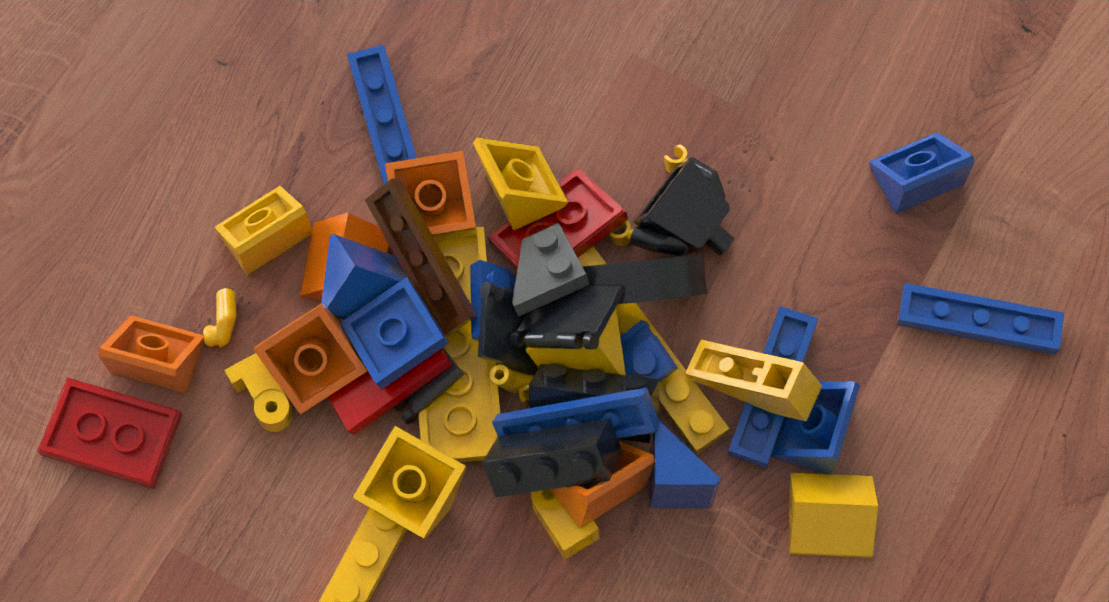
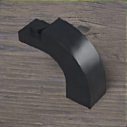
(652, 278)

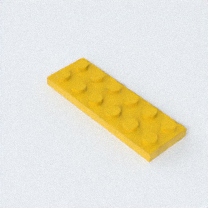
(463, 415)

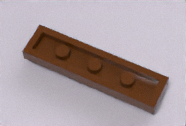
(420, 256)

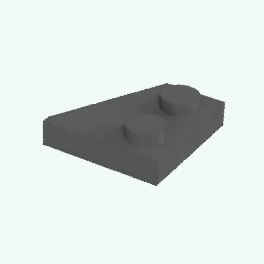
(546, 270)

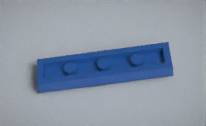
(381, 107)
(980, 318)
(629, 412)
(759, 428)

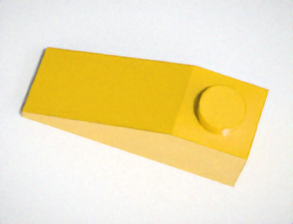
(756, 378)

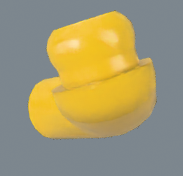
(226, 316)

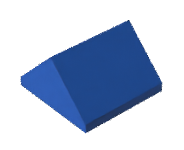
(921, 171)
(356, 275)
(819, 440)
(679, 475)

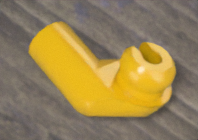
(512, 381)

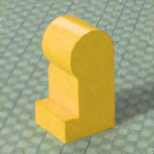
(269, 399)
(560, 526)

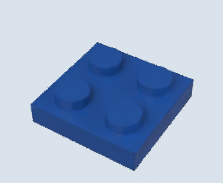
(394, 333)

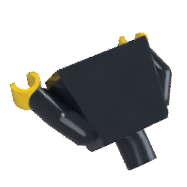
(682, 211)

